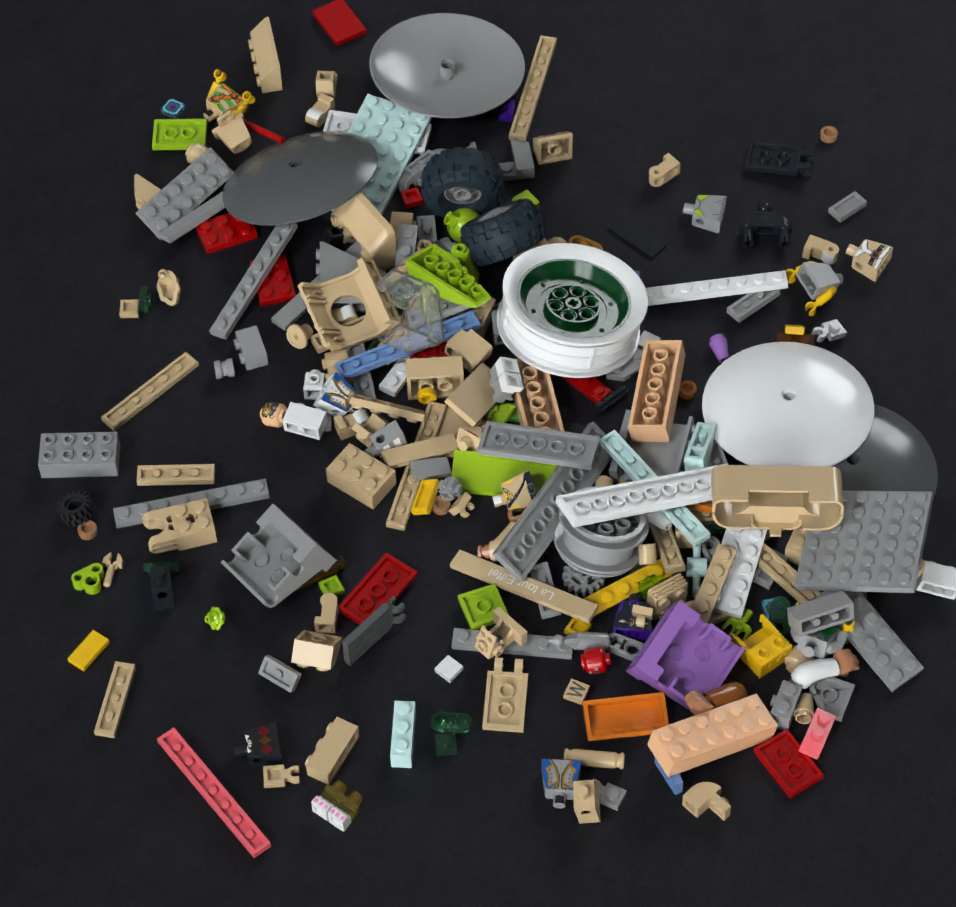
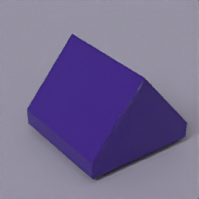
(508, 111)

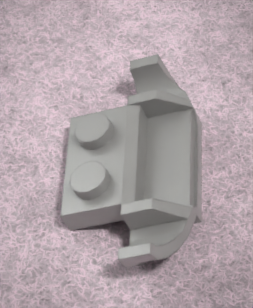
(413, 172)

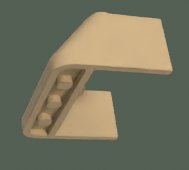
(369, 229)

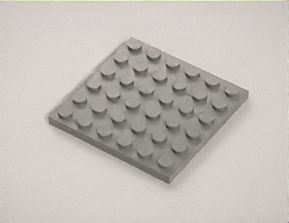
(872, 547)

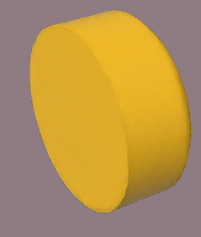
(426, 395)

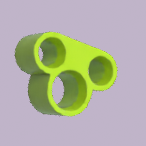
(89, 574)

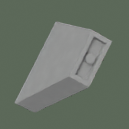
(335, 264)

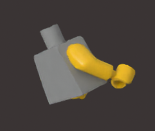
(818, 281)

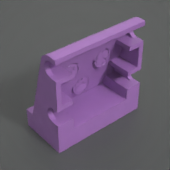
(684, 655)

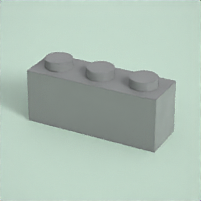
(820, 613)

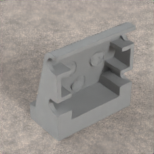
(277, 558)

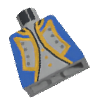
(559, 778)

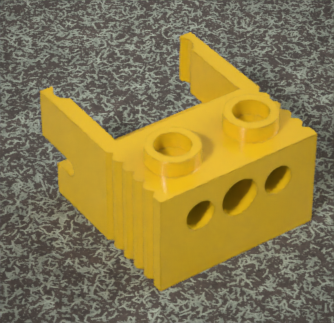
(764, 648)

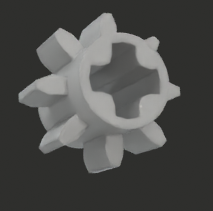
(450, 488)

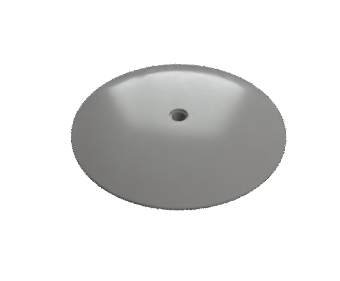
(447, 65)

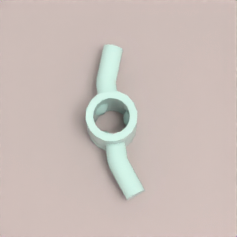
(696, 568)

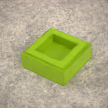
(332, 585)

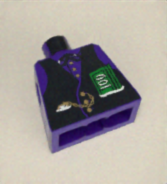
(626, 623)

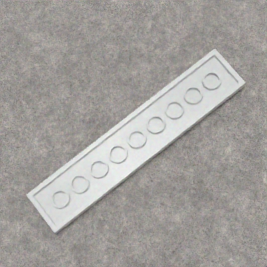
(636, 497)

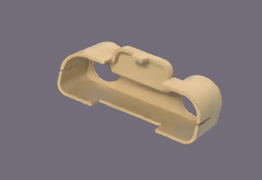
(777, 497)

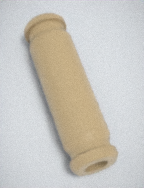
(595, 758)

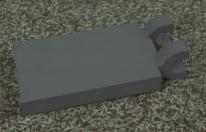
(372, 630)

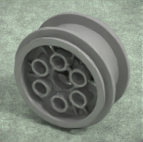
(601, 547)

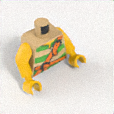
(223, 99)

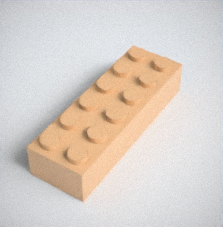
(656, 391)
(537, 400)
(712, 735)

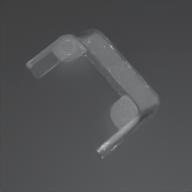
(421, 308)

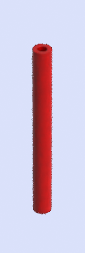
(264, 132)

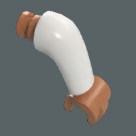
(818, 669)

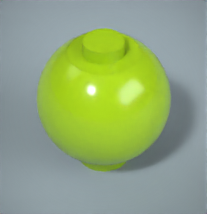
(457, 219)

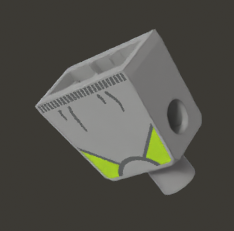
(707, 212)

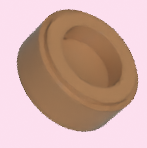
(828, 134)
(441, 506)
(87, 530)

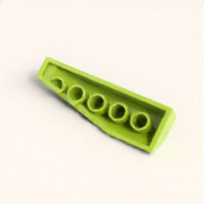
(448, 276)

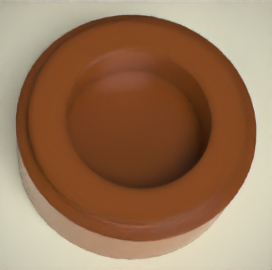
(687, 389)

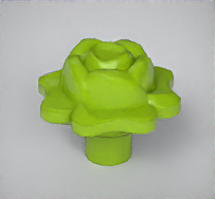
(215, 618)

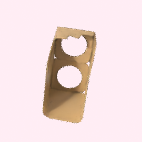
(471, 348)

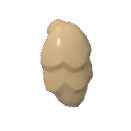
(168, 287)

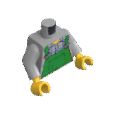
(824, 641)

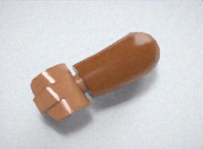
(715, 698)

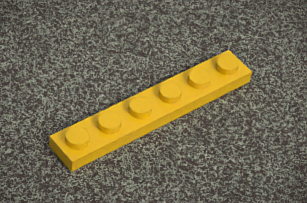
(624, 587)

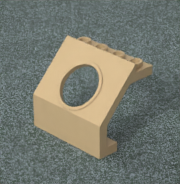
(360, 284)

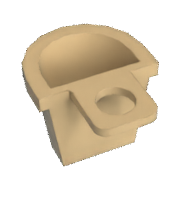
(232, 132)

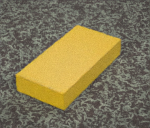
(425, 497)
(88, 650)

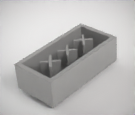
(79, 454)

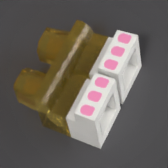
(337, 807)

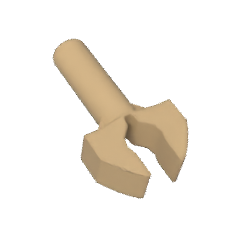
(118, 564)

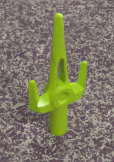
(740, 625)

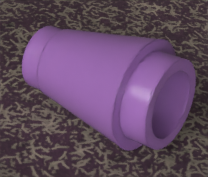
(720, 347)

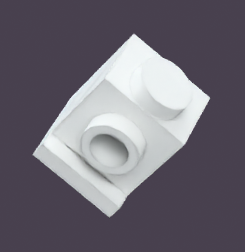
(313, 384)

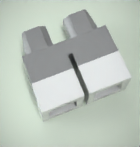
(505, 379)

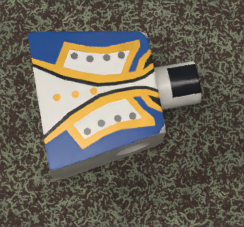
(335, 395)

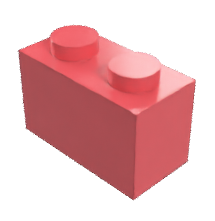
(817, 733)

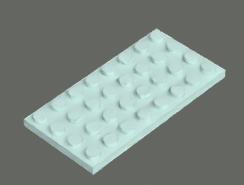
(395, 137)

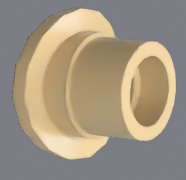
(299, 335)

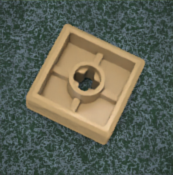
(666, 594)

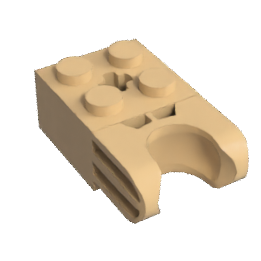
(182, 525)

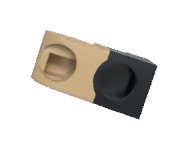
(337, 236)

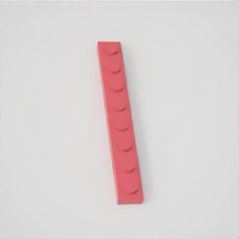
(214, 792)

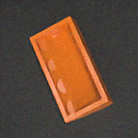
(624, 716)

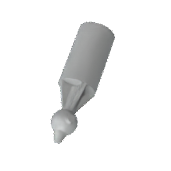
(582, 640)

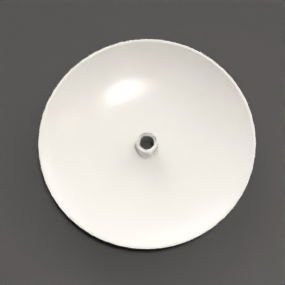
(788, 406)

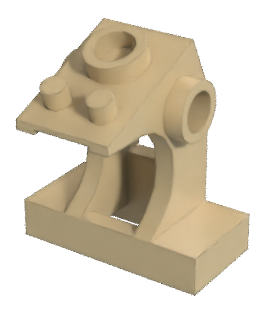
(506, 629)

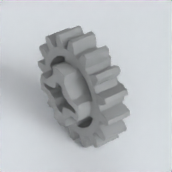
(581, 582)

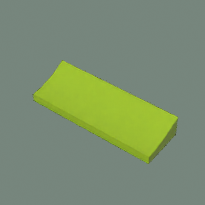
(486, 473)

